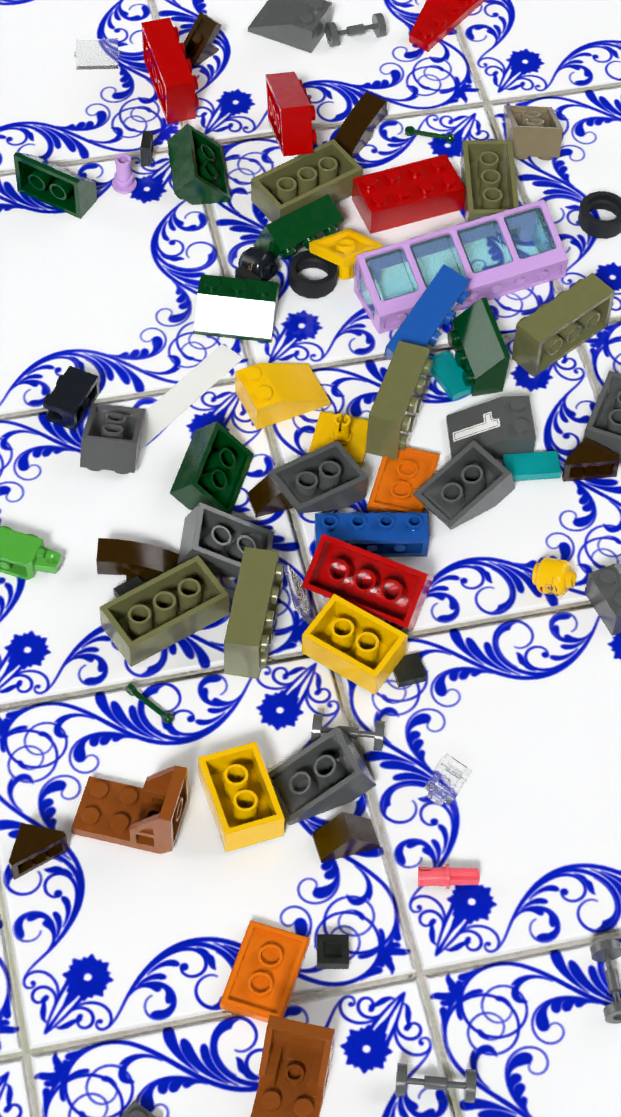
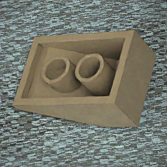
(533, 131)

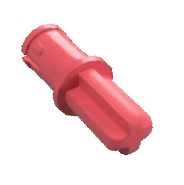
(447, 876)

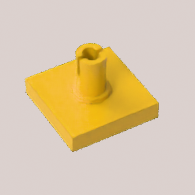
(342, 250)
(348, 430)

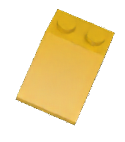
(278, 392)

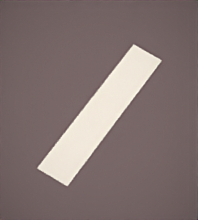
(187, 391)

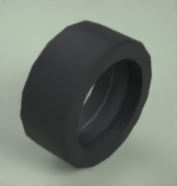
(596, 227)
(311, 288)

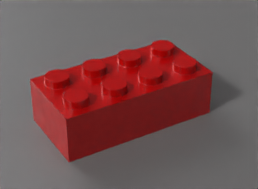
(169, 70)
(290, 114)
(408, 193)
(368, 581)

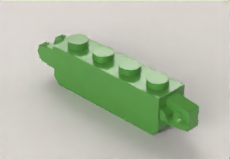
(25, 555)

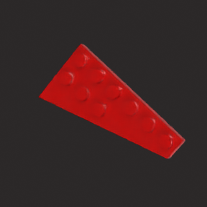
(439, 19)

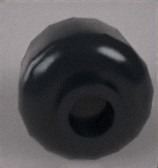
(260, 262)

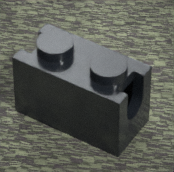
(71, 398)

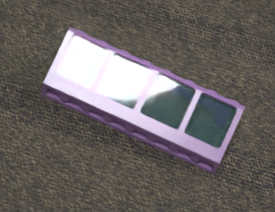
(493, 252)

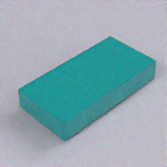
(449, 375)
(533, 465)

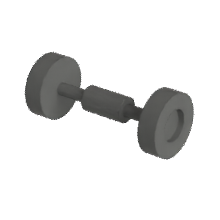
(378, 25)
(352, 732)
(606, 952)
(436, 1083)

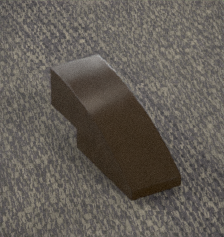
(360, 123)
(133, 559)

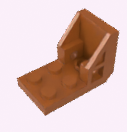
(135, 815)
(293, 1069)

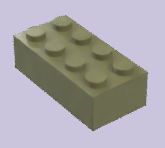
(488, 177)
(305, 180)
(562, 324)
(398, 400)
(164, 610)
(253, 613)

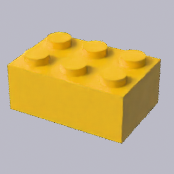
(354, 644)
(241, 796)

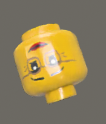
(553, 576)

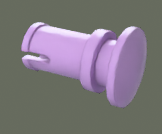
(123, 178)

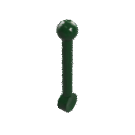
(410, 131)
(167, 718)

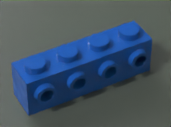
(432, 310)
(378, 533)

